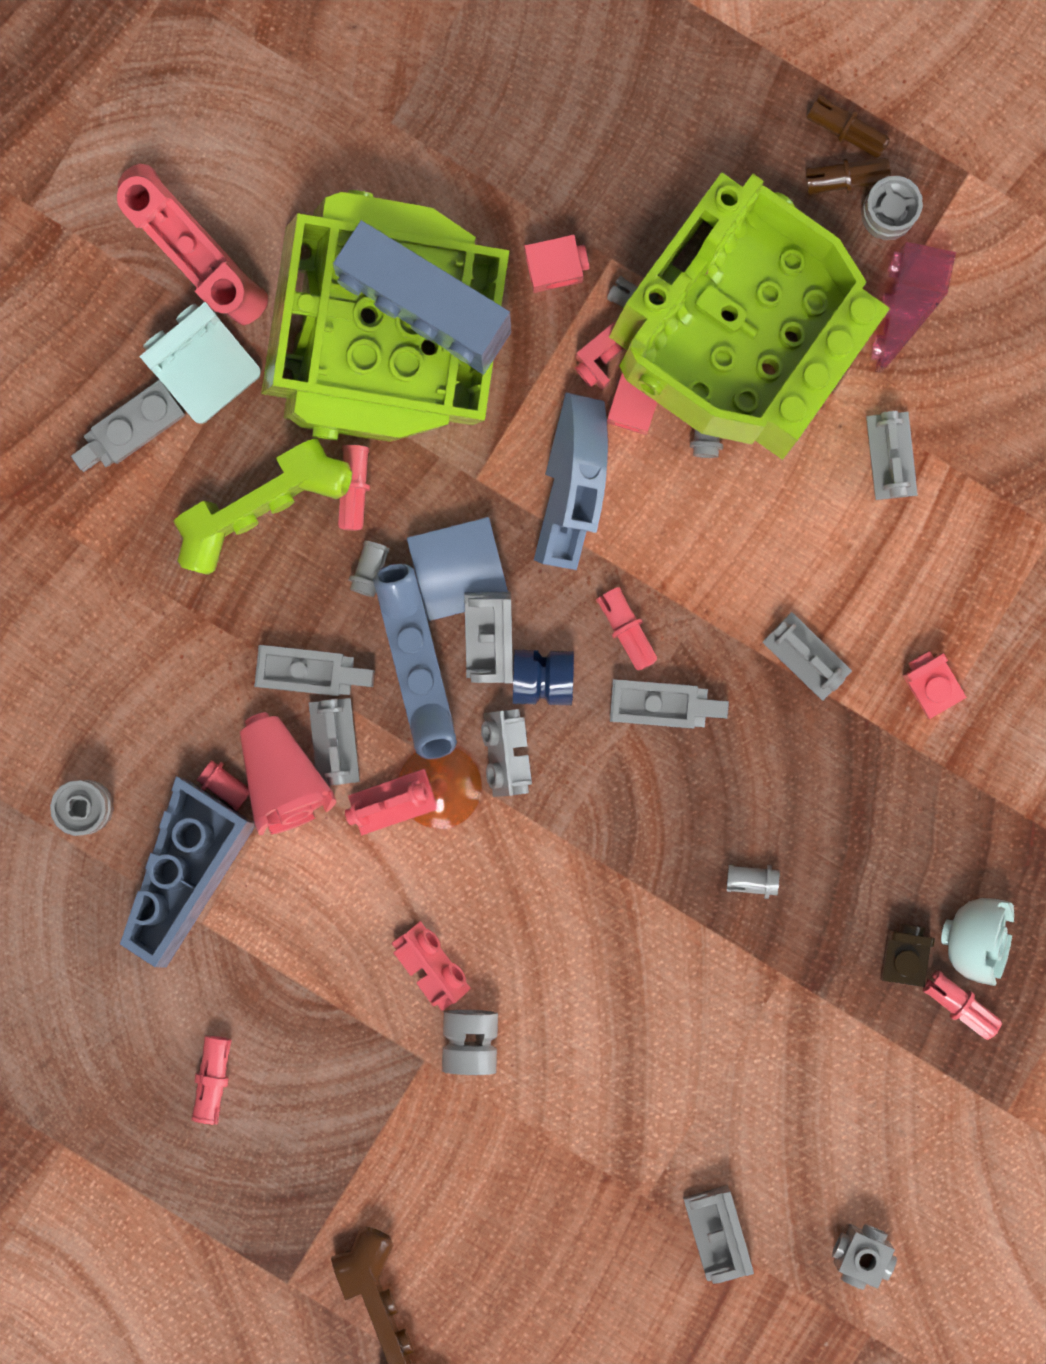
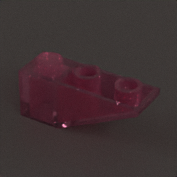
(918, 288)

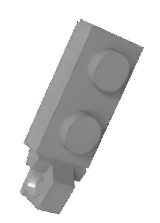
(129, 427)
(308, 671)
(663, 704)

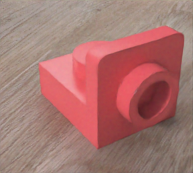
(599, 348)
(933, 684)

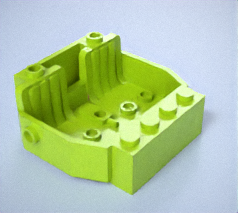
(774, 277)
(374, 374)

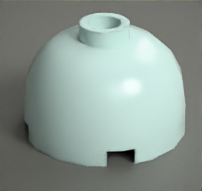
(979, 939)

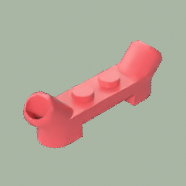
(189, 246)

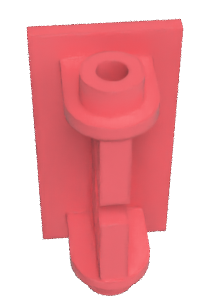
(391, 802)
(422, 949)

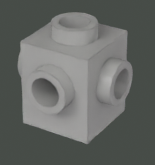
(853, 1245)

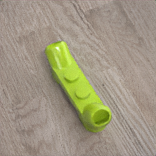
(206, 526)

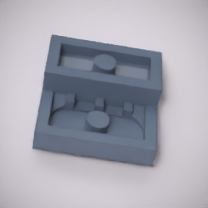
(456, 563)

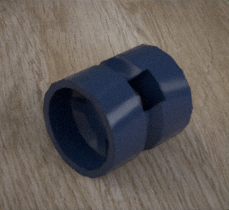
(543, 677)

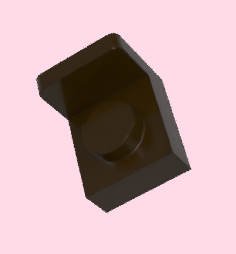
(907, 955)

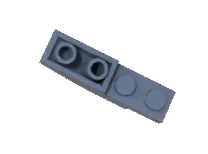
(579, 482)

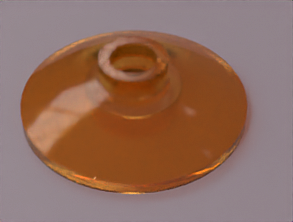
(462, 792)

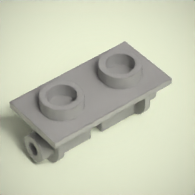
(891, 455)
(807, 656)
(334, 741)
(505, 772)

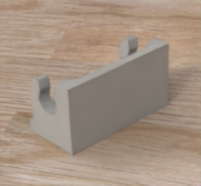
(488, 637)
(718, 1235)

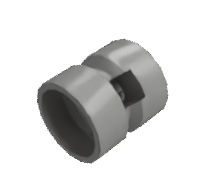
(891, 208)
(81, 807)
(470, 1057)

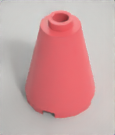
(280, 777)

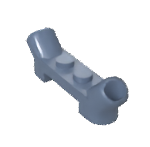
(415, 661)

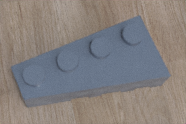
(423, 297)
(187, 864)

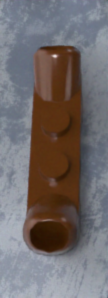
(358, 1274)

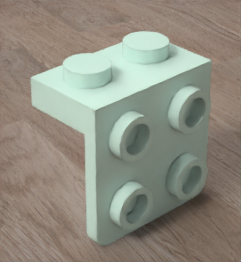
(200, 362)

